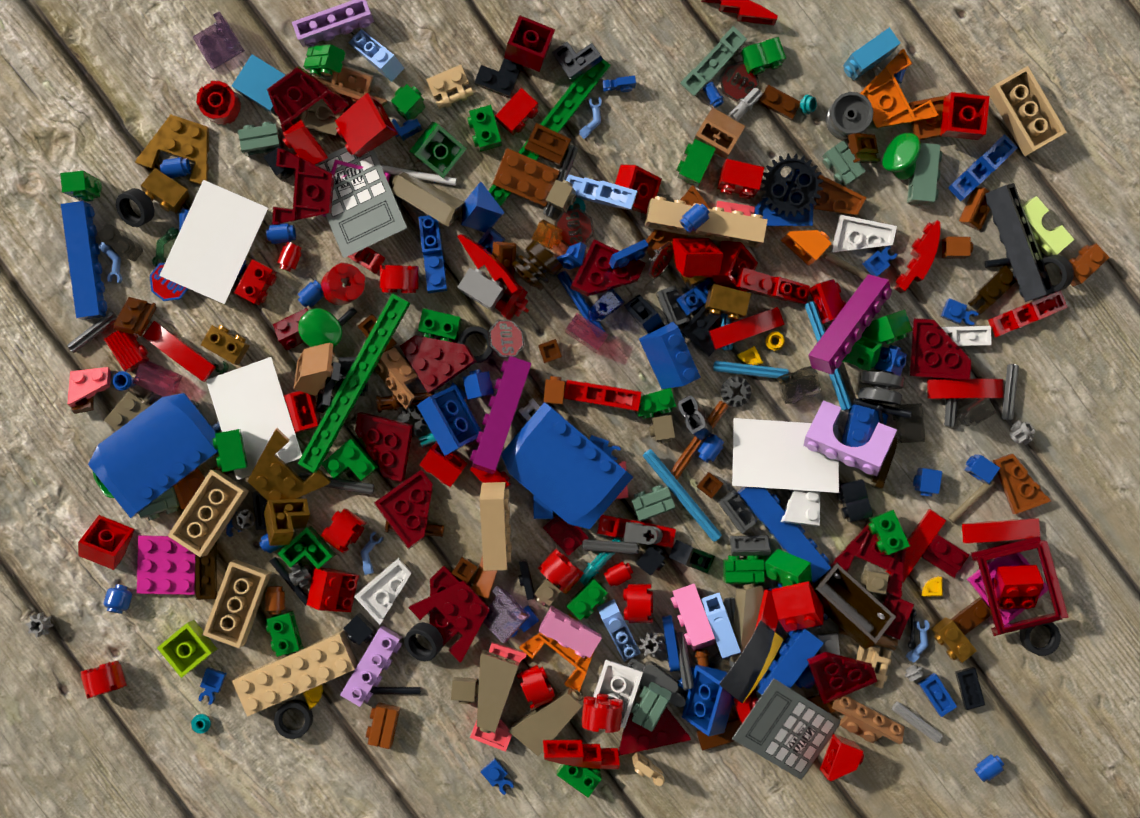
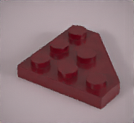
(598, 276)
(936, 353)
(436, 360)
(386, 443)
(408, 508)
(439, 581)
(839, 675)

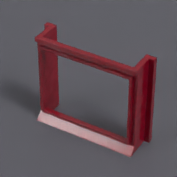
(1050, 576)

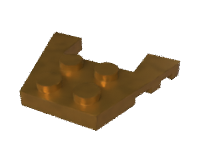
(183, 140)
(276, 479)

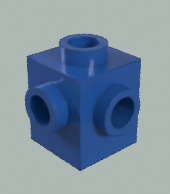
(891, 360)

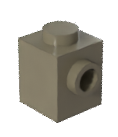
(561, 195)
(662, 429)
(874, 581)
(546, 592)
(464, 690)

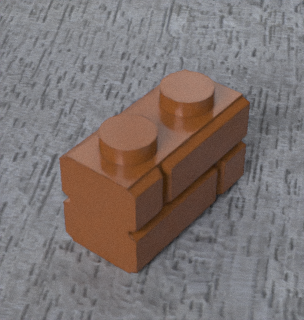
(383, 726)

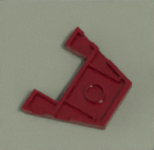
(298, 92)
(311, 190)
(865, 547)
(461, 608)

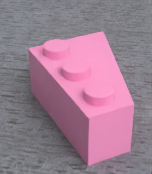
(693, 617)
(569, 632)

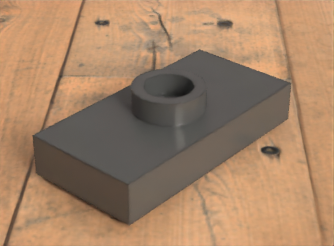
(749, 545)

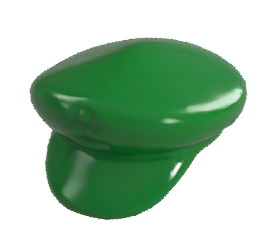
(902, 155)
(319, 328)

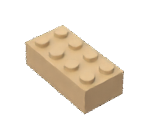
(1026, 111)
(208, 513)
(495, 526)
(237, 603)

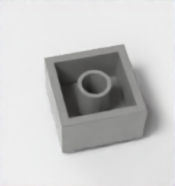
(481, 289)

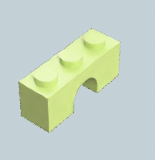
(1049, 241)

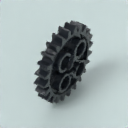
(807, 192)

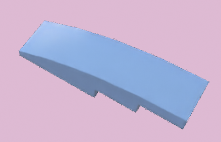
(603, 192)

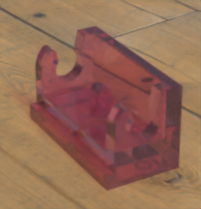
(586, 333)
(157, 379)

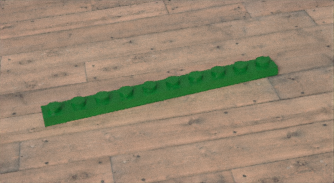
(562, 113)
(354, 383)

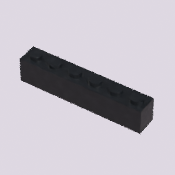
(1019, 242)

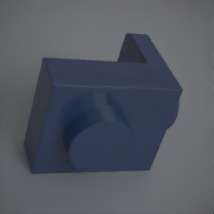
(489, 237)

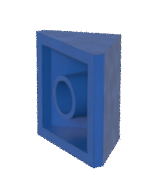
(481, 209)

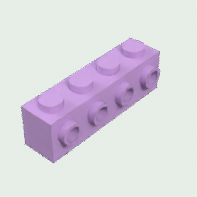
(332, 22)
(371, 666)

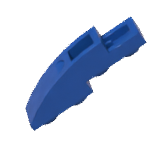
(433, 254)

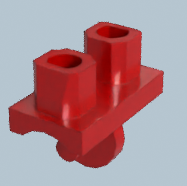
(515, 304)

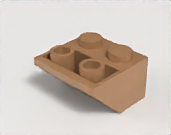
(719, 132)
(314, 368)

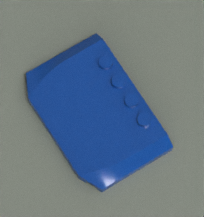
(153, 452)
(564, 468)

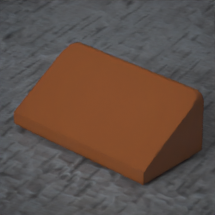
(975, 209)
(506, 254)
(484, 581)

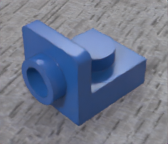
(408, 129)
(573, 256)

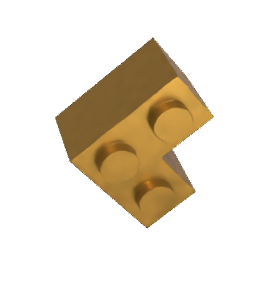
(282, 517)

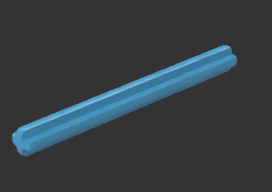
(836, 377)
(682, 495)

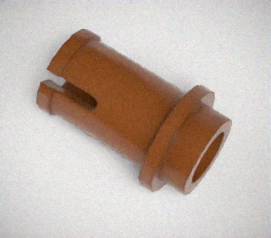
(702, 657)

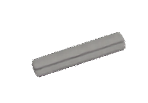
(917, 722)

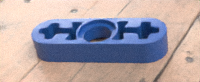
(670, 641)

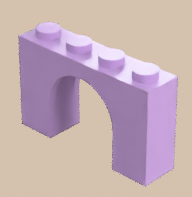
(866, 457)

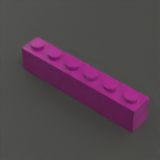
(850, 324)
(501, 414)

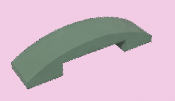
(714, 61)

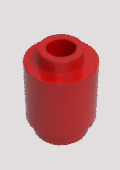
(289, 257)
(618, 574)

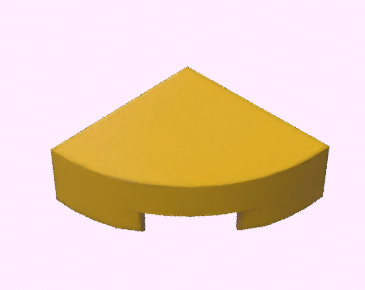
(750, 357)
(933, 587)
(313, 696)

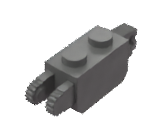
(655, 674)

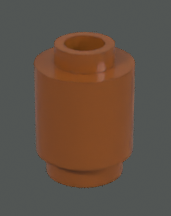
(274, 599)

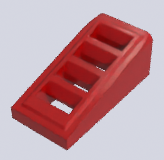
(373, 261)

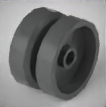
(859, 112)
(881, 387)

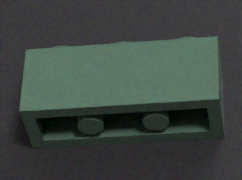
(924, 180)

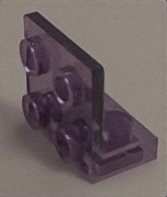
(218, 42)
(504, 615)

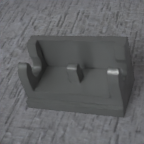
(670, 307)
(737, 511)

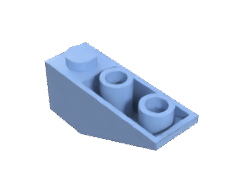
(377, 55)
(721, 625)
(618, 630)

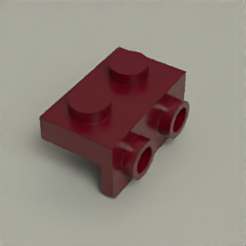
(287, 330)

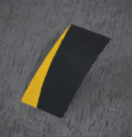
(752, 663)

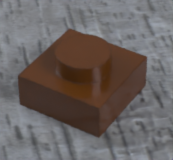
(550, 351)
(84, 405)
(709, 485)
(464, 569)

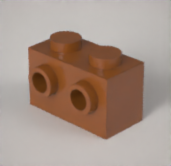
(1087, 262)

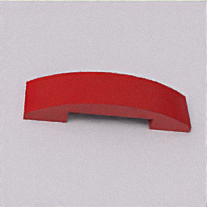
(965, 388)
(615, 527)

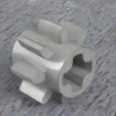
(1022, 432)
(35, 621)
(655, 646)

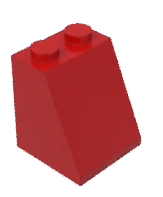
(365, 126)

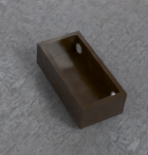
(852, 607)

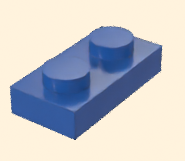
(628, 254)
(937, 695)

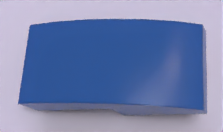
(695, 297)

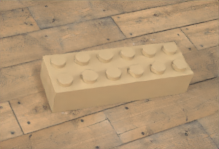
(720, 226)
(295, 673)

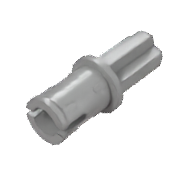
(745, 104)

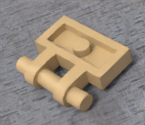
(447, 82)
(872, 656)
(644, 766)

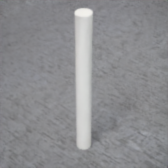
(420, 175)

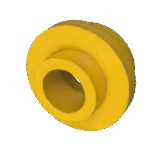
(781, 341)

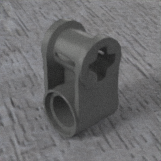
(639, 533)

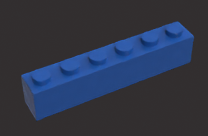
(83, 260)
(788, 535)

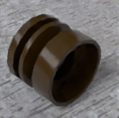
(537, 265)

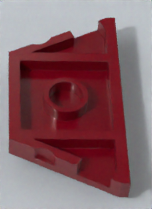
(666, 732)

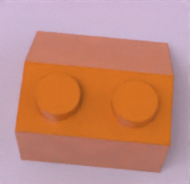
(807, 244)

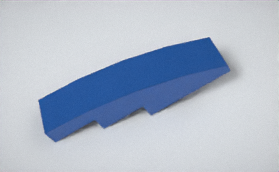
(982, 167)

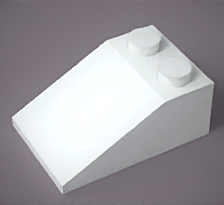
(619, 683)

